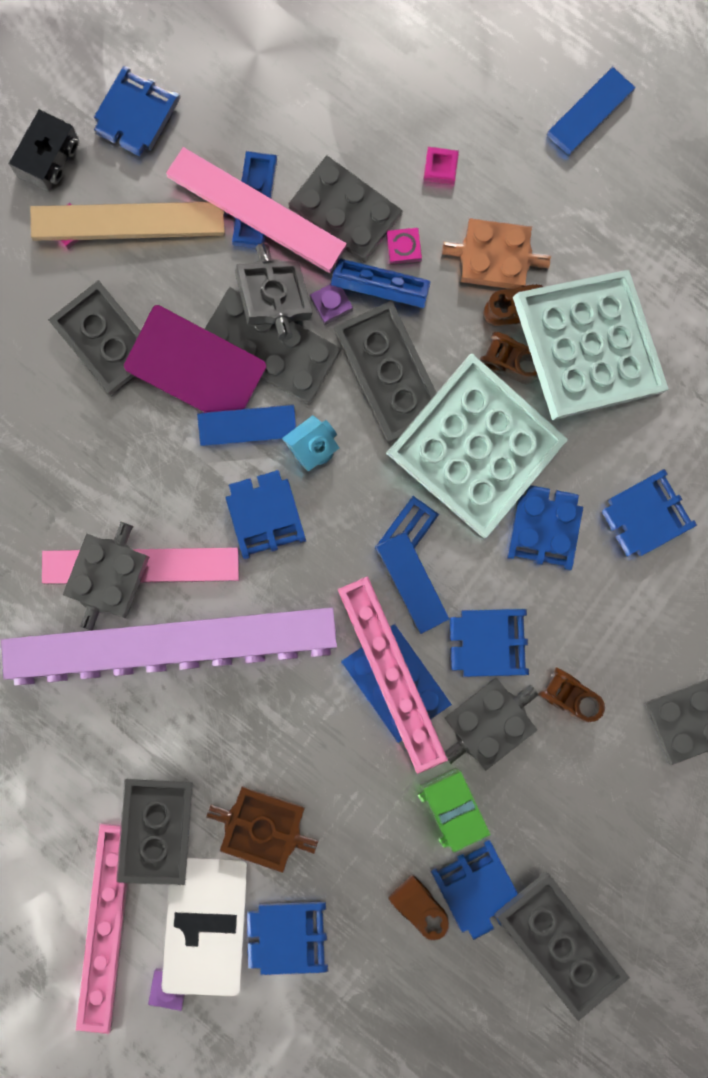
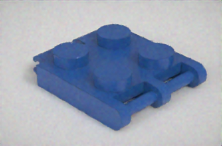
(134, 112)
(264, 513)
(647, 515)
(546, 526)
(488, 642)
(476, 889)
(286, 938)

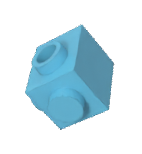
(312, 442)

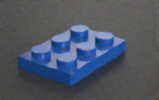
(429, 691)

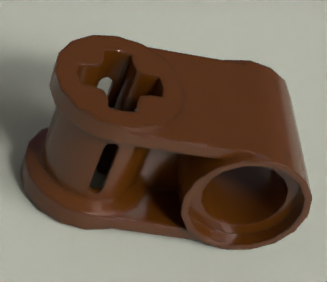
(510, 316)
(509, 358)
(571, 695)
(416, 904)

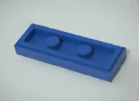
(591, 110)
(259, 174)
(380, 283)
(246, 424)
(412, 582)

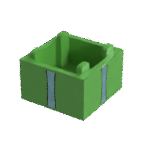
(454, 810)

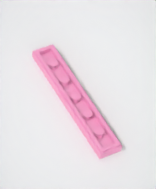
(256, 210)
(162, 566)
(392, 675)
(103, 937)

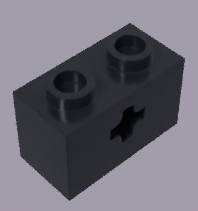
(44, 135)

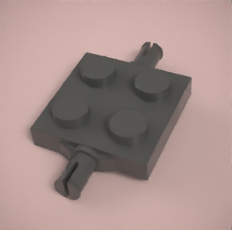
(273, 292)
(106, 575)
(491, 724)

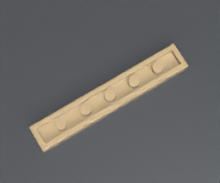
(126, 221)

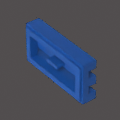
(423, 508)

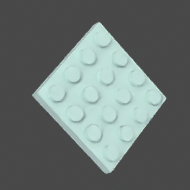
(590, 343)
(477, 446)

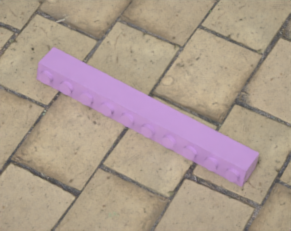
(168, 644)

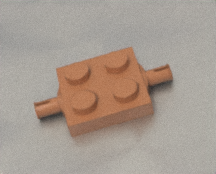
(496, 254)

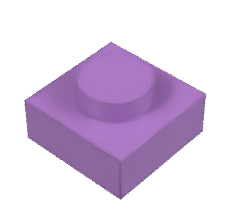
(331, 303)
(162, 999)

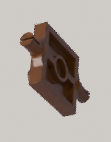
(262, 829)

